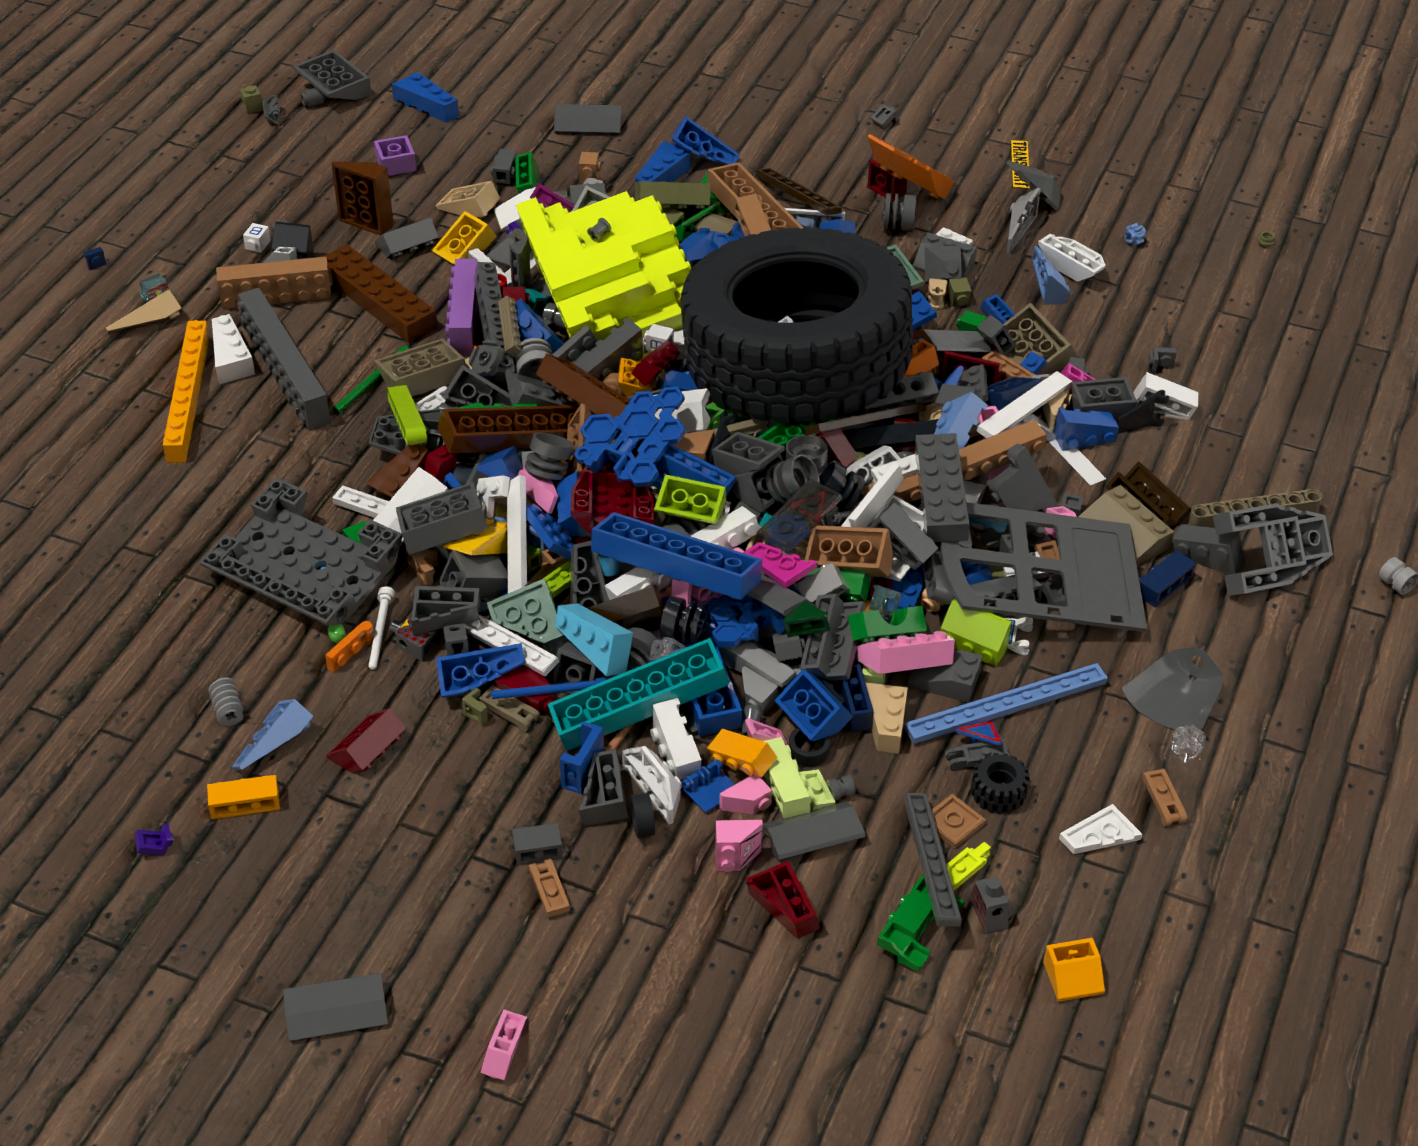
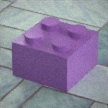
(395, 155)

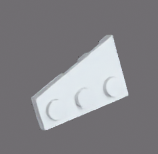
(1099, 831)

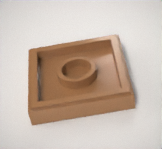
(956, 821)

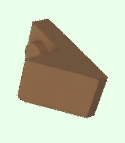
(424, 564)

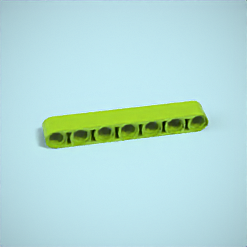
(406, 415)

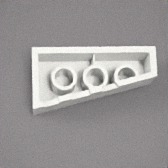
(231, 354)

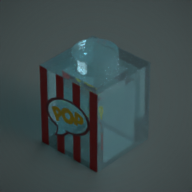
(153, 287)

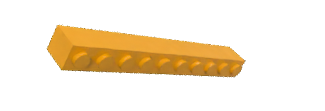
(186, 392)

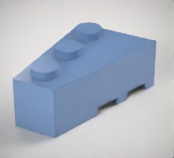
(960, 416)

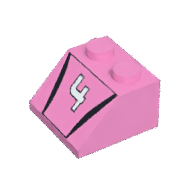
(737, 843)

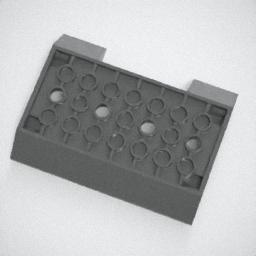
(295, 577)

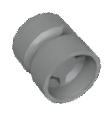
(1399, 575)

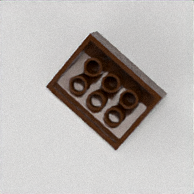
(363, 195)

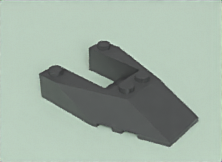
(1290, 542)

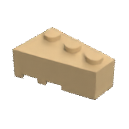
(888, 716)

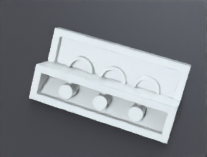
(692, 411)
(417, 487)
(875, 498)

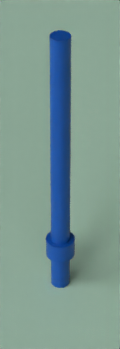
(546, 689)

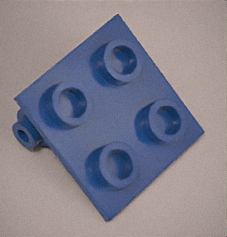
(706, 785)

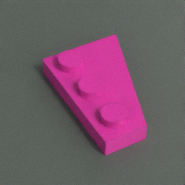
(780, 566)

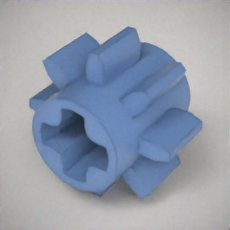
(1135, 234)

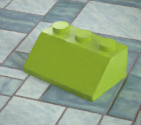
(691, 499)
(977, 632)

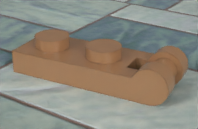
(1164, 797)
(549, 888)

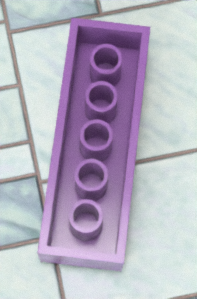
(462, 307)

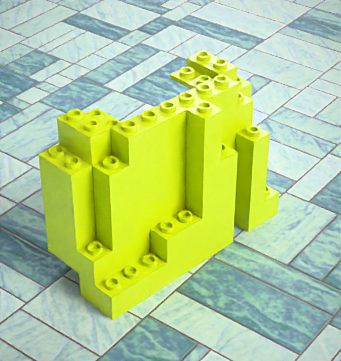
(626, 274)

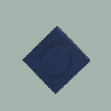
(95, 258)

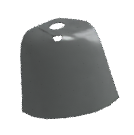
(1168, 694)

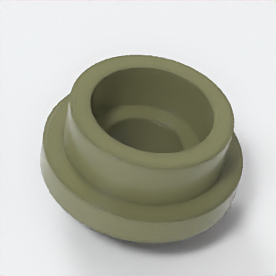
(1266, 239)

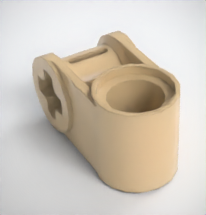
(937, 293)

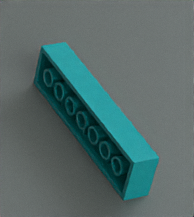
(632, 694)

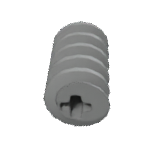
(226, 701)

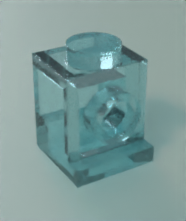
(885, 600)

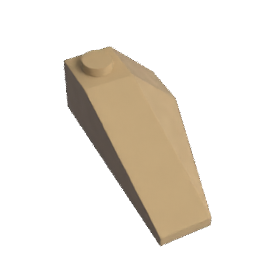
(157, 309)

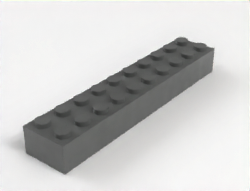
(284, 359)

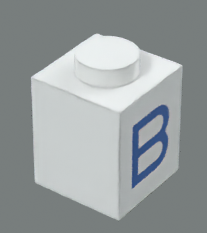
(256, 237)
(657, 335)

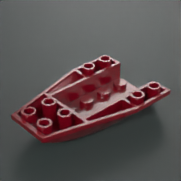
(601, 494)

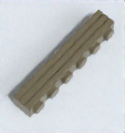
(510, 326)

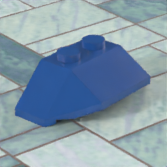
(533, 326)

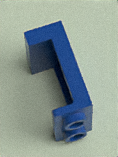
(575, 769)

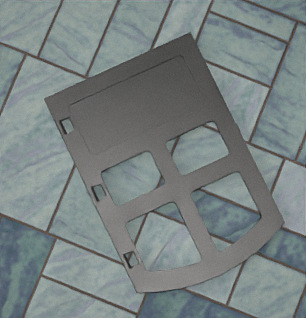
(1093, 562)

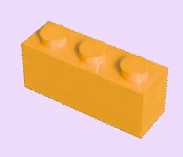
(742, 753)
(243, 797)

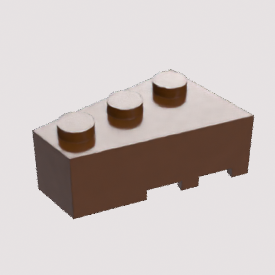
(398, 470)

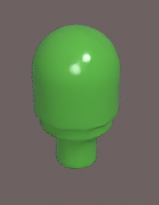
(336, 632)

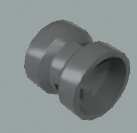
(841, 787)

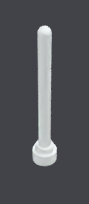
(385, 598)

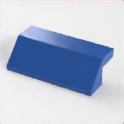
(685, 465)

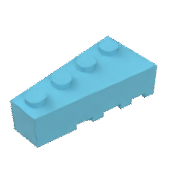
(596, 637)

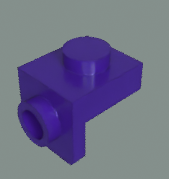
(154, 841)

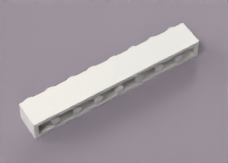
(726, 532)

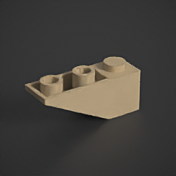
(1051, 407)

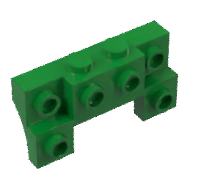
(907, 926)

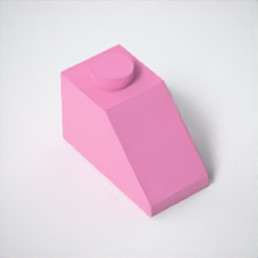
(746, 796)

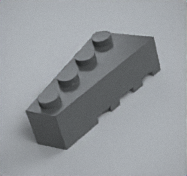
(472, 388)

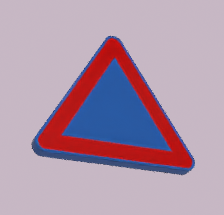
(983, 731)

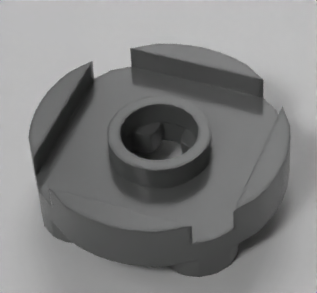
(492, 352)

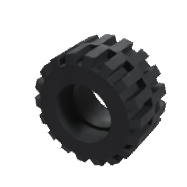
(1000, 796)

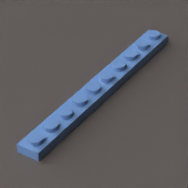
(1005, 703)

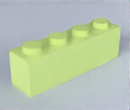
(786, 782)

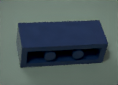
(1166, 578)
(857, 700)

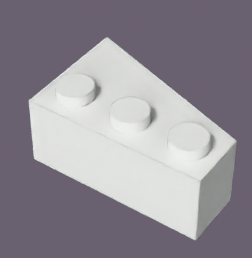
(1181, 401)
(674, 740)

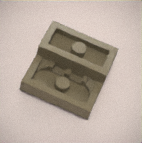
(716, 223)

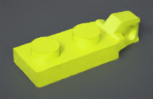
(967, 864)

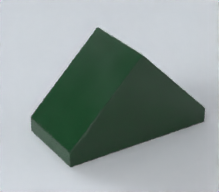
(806, 620)

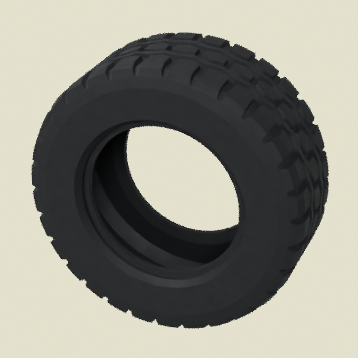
(846, 332)

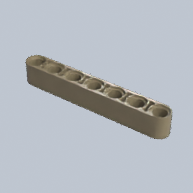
(1302, 500)

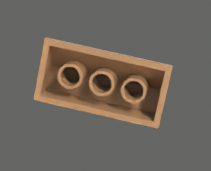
(575, 436)
(852, 549)

